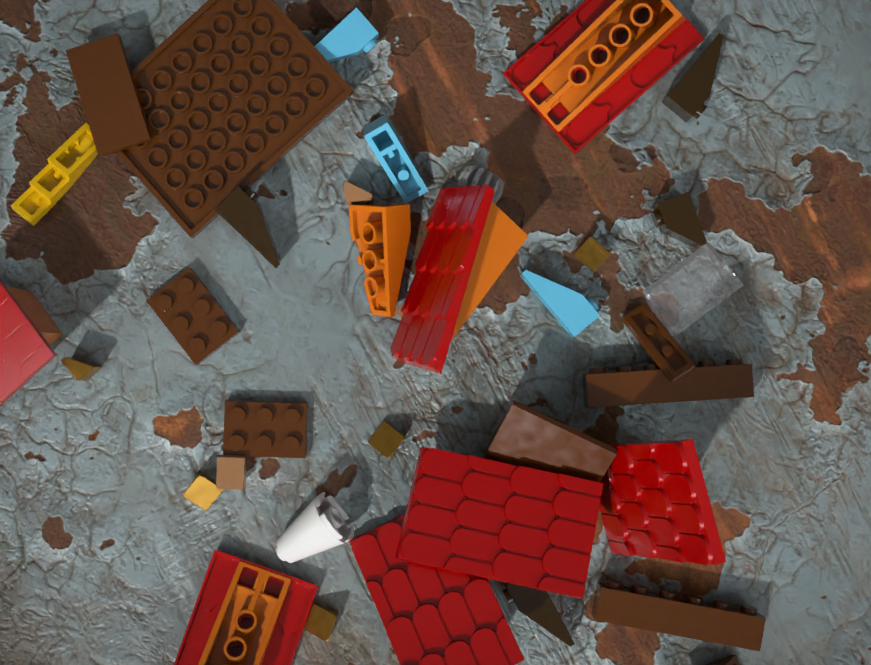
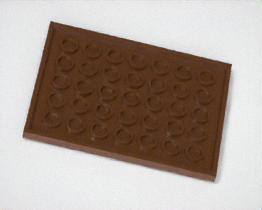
(227, 105)

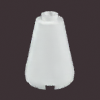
(315, 530)

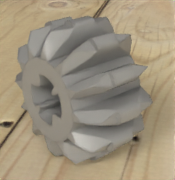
(479, 176)

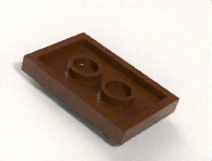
(193, 316)
(265, 429)

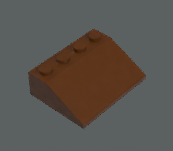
(547, 445)

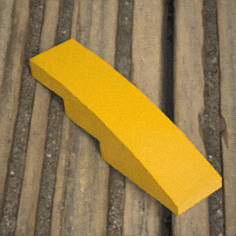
(58, 176)

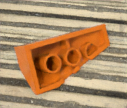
(383, 242)

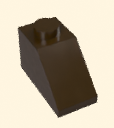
(679, 220)

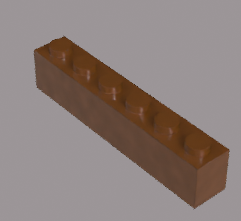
(653, 386)
(678, 616)

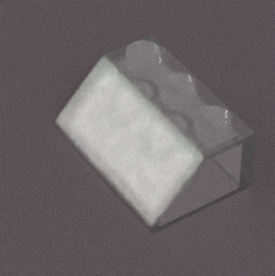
(691, 290)

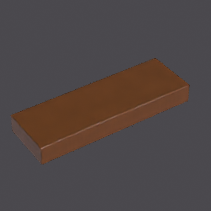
(658, 342)

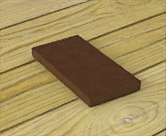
(109, 95)

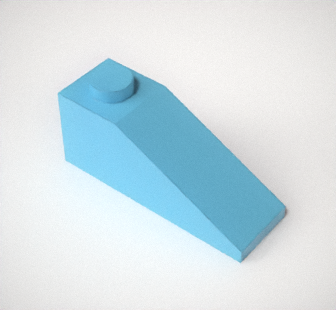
(348, 38)
(395, 158)
(567, 306)

